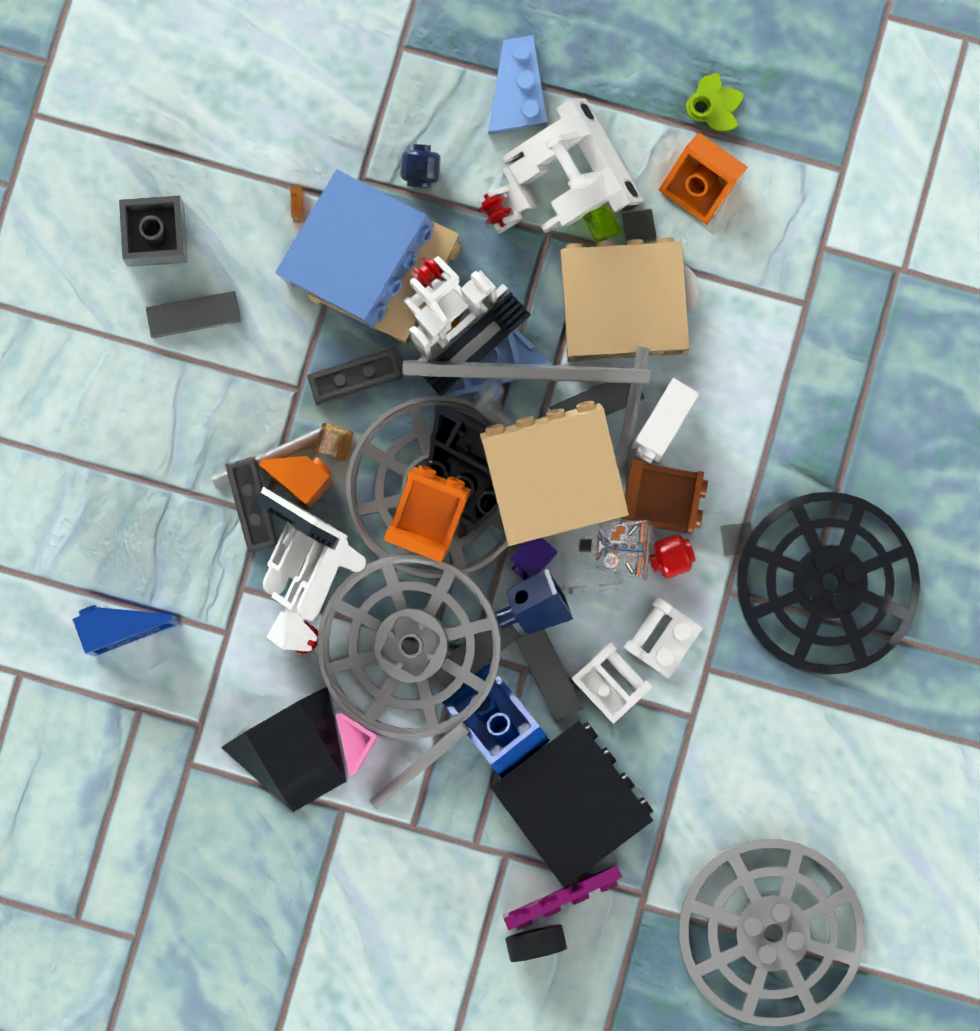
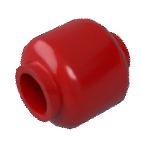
(672, 556)

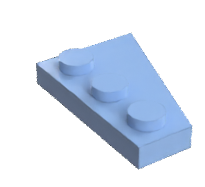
(518, 89)

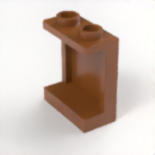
(664, 496)

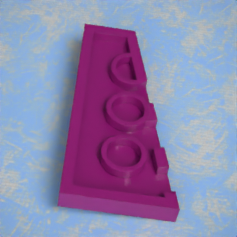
(551, 903)

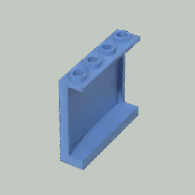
(355, 248)

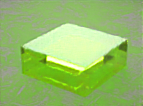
(602, 223)

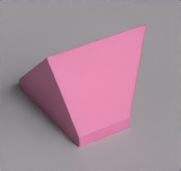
(356, 742)

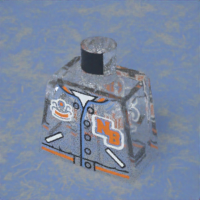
(621, 548)

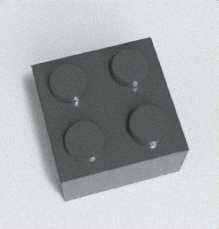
(153, 231)

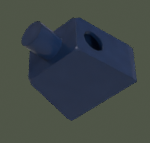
(535, 604)

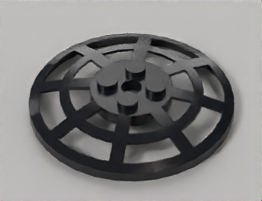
(809, 588)

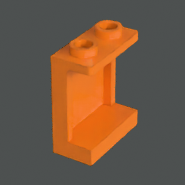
(428, 513)

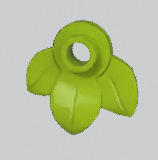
(719, 104)

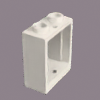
(664, 421)

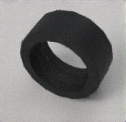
(536, 943)

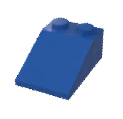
(110, 628)
(500, 726)

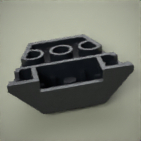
(460, 454)
(294, 751)

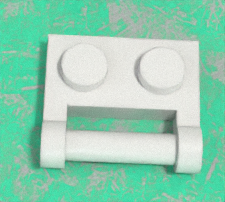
(672, 643)
(604, 690)

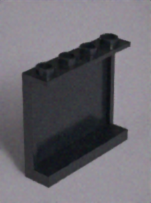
(573, 802)

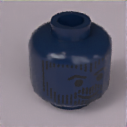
(420, 166)

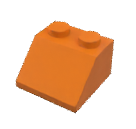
(702, 178)
(300, 477)

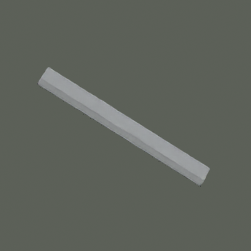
(526, 372)

